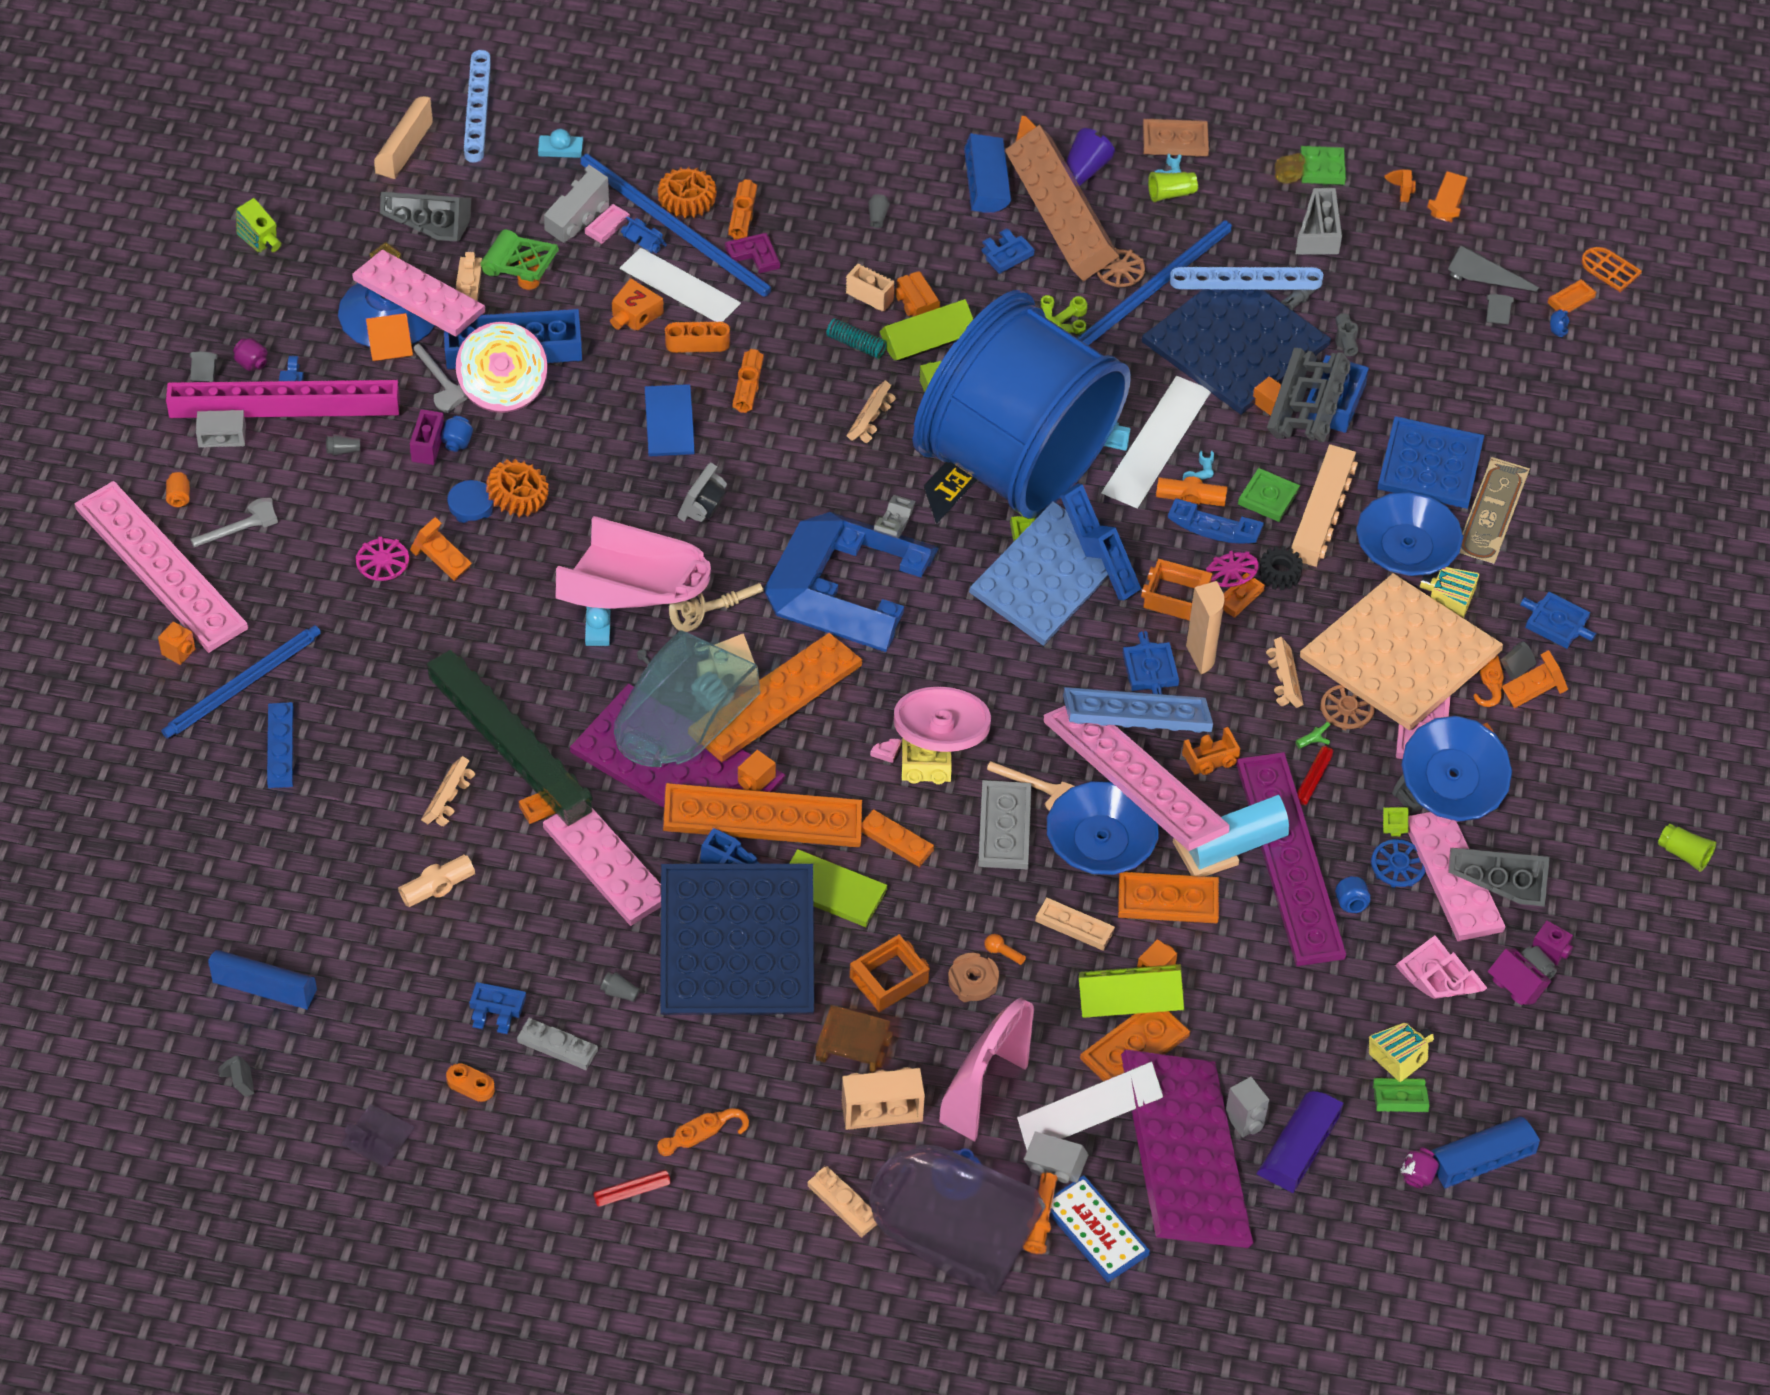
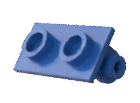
(650, 238)

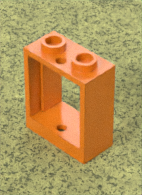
(1177, 574)
(870, 987)

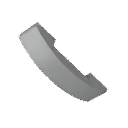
(896, 517)

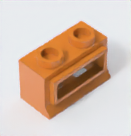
(1212, 754)

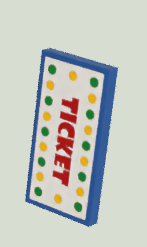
(1097, 1229)

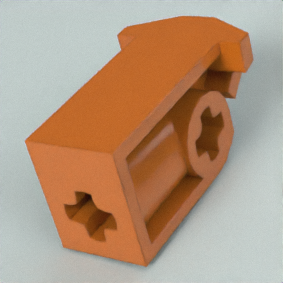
(1448, 198)

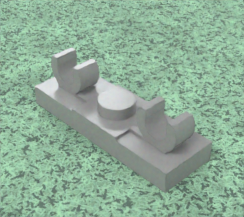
(557, 1043)

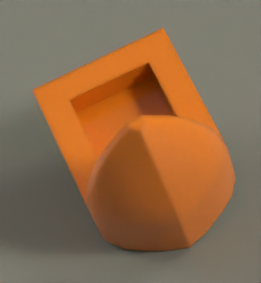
(1403, 179)

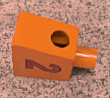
(635, 306)

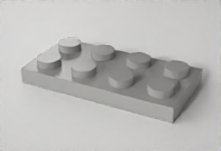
(1004, 825)

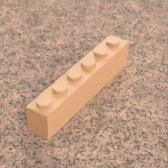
(1323, 505)

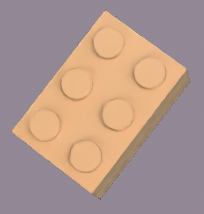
(882, 1098)

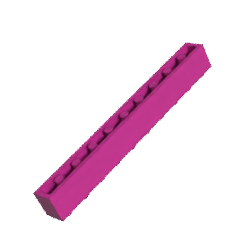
(285, 398)

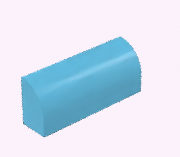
(1247, 830)

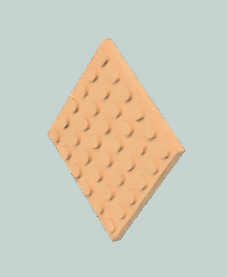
(1401, 651)

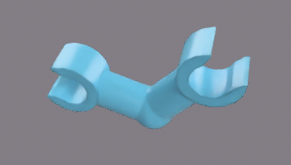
(1174, 163)
(1207, 471)

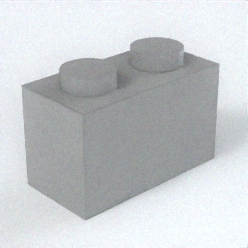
(220, 428)
(1247, 1107)
(1055, 1156)

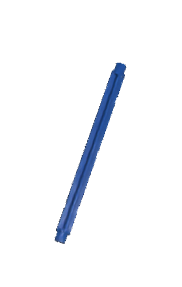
(240, 682)

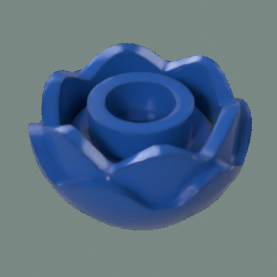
(1559, 323)

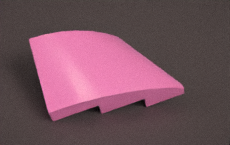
(1438, 972)

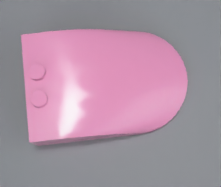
(633, 569)
(1007, 1037)

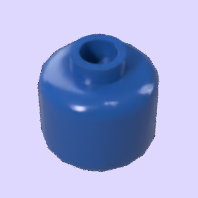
(456, 433)
(1352, 894)

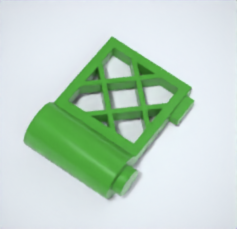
(506, 251)

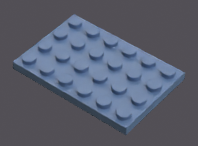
(1041, 576)

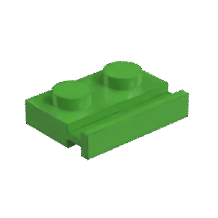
(1400, 1096)

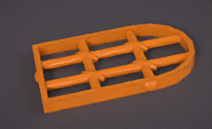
(1595, 250)

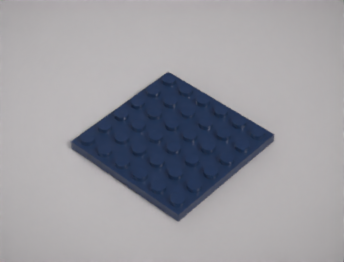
(1233, 341)
(737, 939)

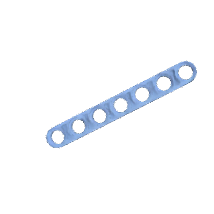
(477, 113)
(1256, 273)

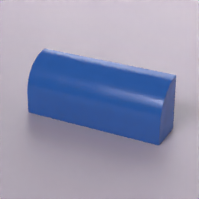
(987, 173)
(262, 979)
(1485, 1151)

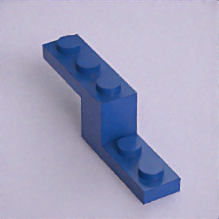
(1100, 541)

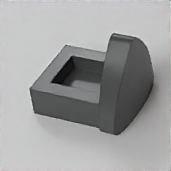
(1498, 309)
(203, 366)
(1518, 660)
(1405, 796)
(240, 1073)

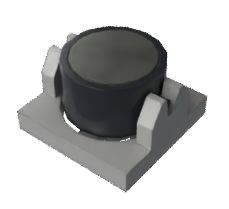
(704, 496)

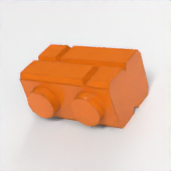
(916, 294)

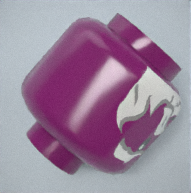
(1419, 1168)

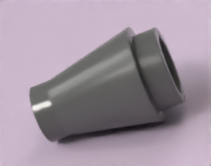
(877, 210)
(340, 444)
(619, 987)

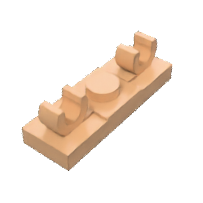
(469, 275)
(870, 412)
(1286, 673)
(447, 792)
(843, 1201)

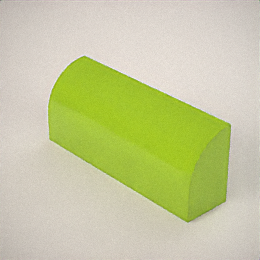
(926, 330)
(1131, 990)

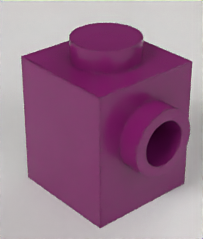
(1553, 942)

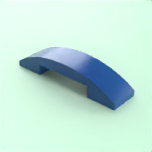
(1213, 526)

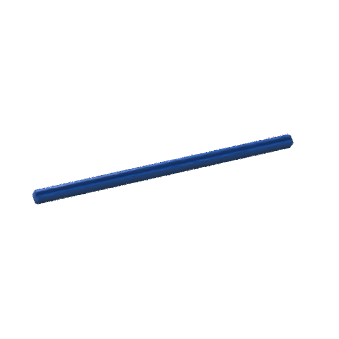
(679, 227)
(1154, 283)

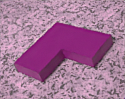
(755, 247)

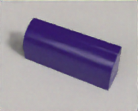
(1301, 1140)

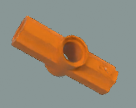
(742, 209)
(748, 380)
(1191, 490)

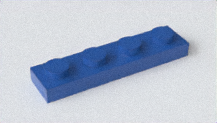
(280, 745)

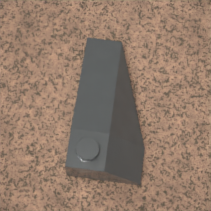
(436, 216)
(1476, 267)
(1508, 874)

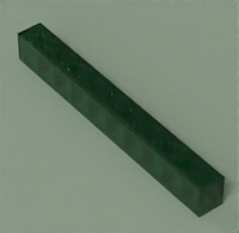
(510, 737)

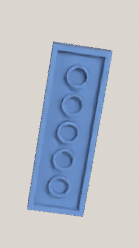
(1137, 710)

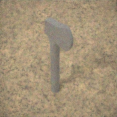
(452, 395)
(262, 514)

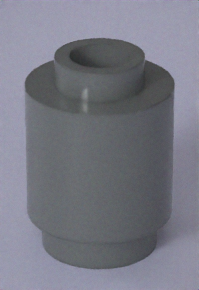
(1540, 960)

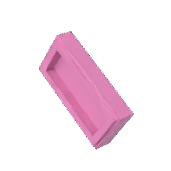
(607, 224)

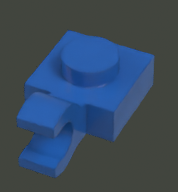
(292, 373)

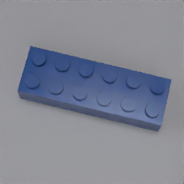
(555, 330)

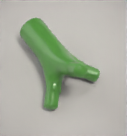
(1314, 736)

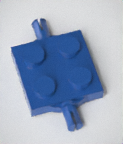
(1557, 619)
(1150, 665)

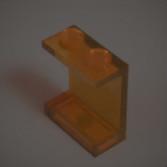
(854, 1037)

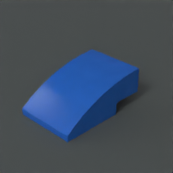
(669, 420)

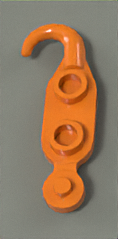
(1493, 678)
(700, 1129)

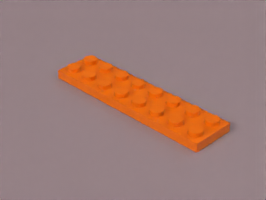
(786, 692)
(763, 815)

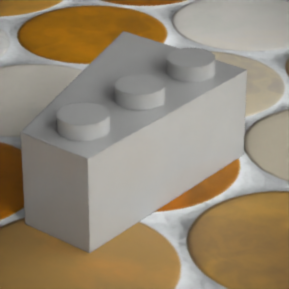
(579, 207)
(1321, 224)

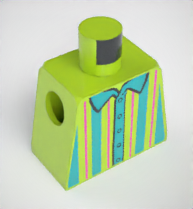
(256, 227)

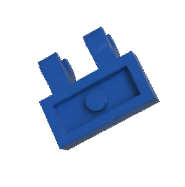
(1009, 254)
(497, 1000)

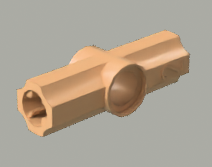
(436, 880)

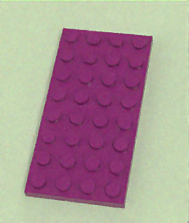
(599, 749)
(1189, 1154)

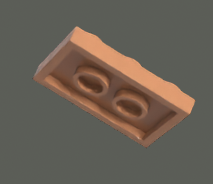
(1175, 137)

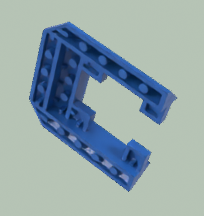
(806, 599)

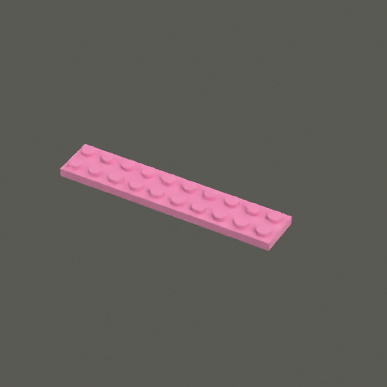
(161, 566)
(1141, 780)

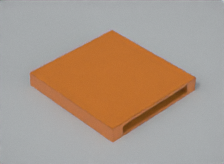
(389, 337)

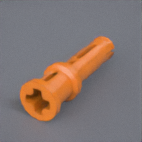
(1037, 1238)

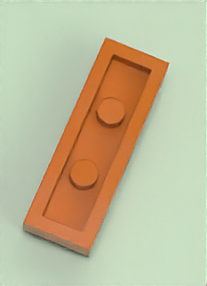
(896, 838)

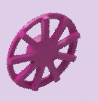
(382, 559)
(1233, 569)

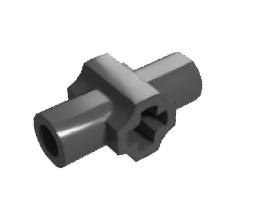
(1346, 334)

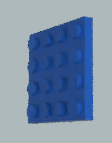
(1431, 461)

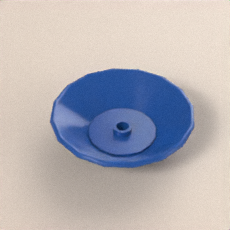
(362, 303)
(1409, 533)
(1467, 750)
(1104, 812)

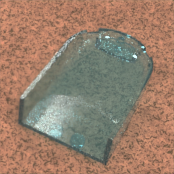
(683, 701)

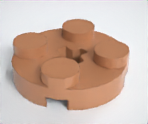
(969, 989)

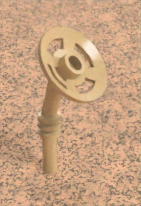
(694, 608)

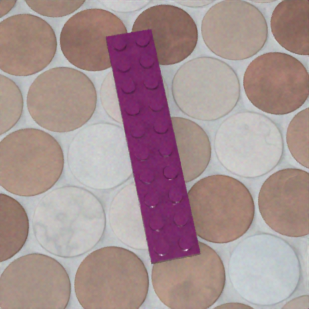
(1294, 865)

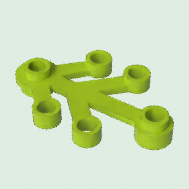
(1077, 308)

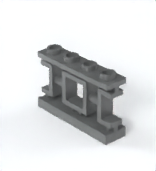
(1294, 389)

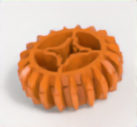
(687, 192)
(517, 487)

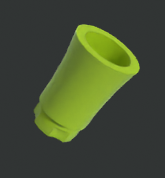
(1171, 185)
(1687, 846)

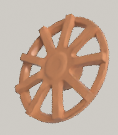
(1121, 268)
(1347, 707)

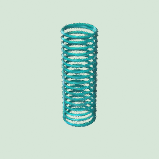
(876, 352)

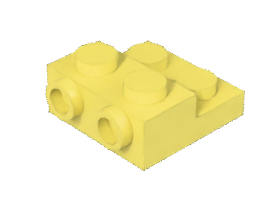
(925, 764)

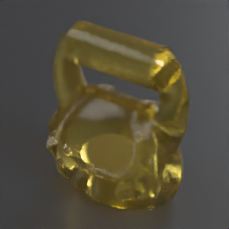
(1289, 168)

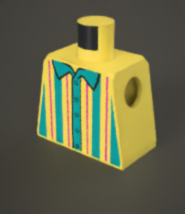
(1452, 588)
(1400, 1049)

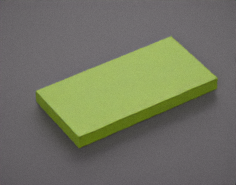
(842, 890)

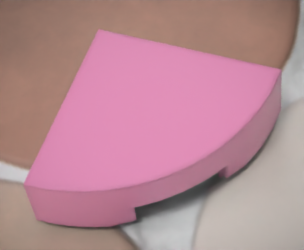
(887, 750)

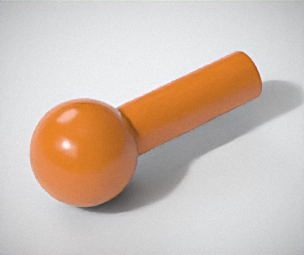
(995, 944)

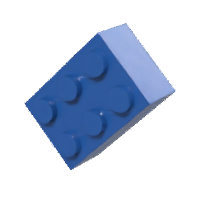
(1348, 400)

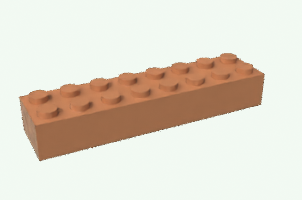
(1061, 203)

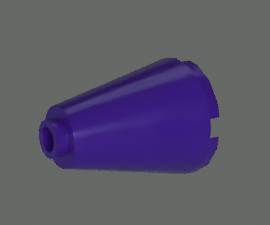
(1088, 154)

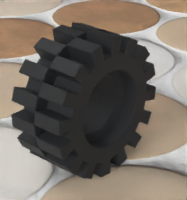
(1284, 558)

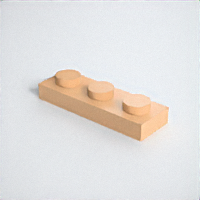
(1075, 924)

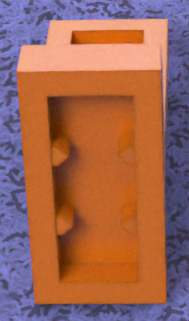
(440, 550)
(1536, 682)

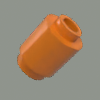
(177, 489)

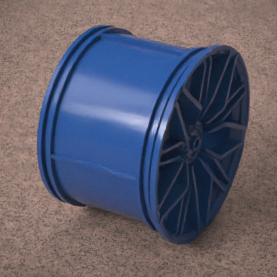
(1021, 404)

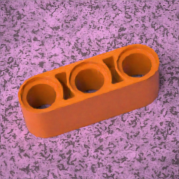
(697, 337)

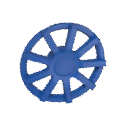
(1398, 863)

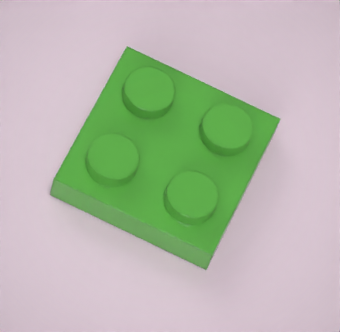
(1323, 165)
(1268, 495)

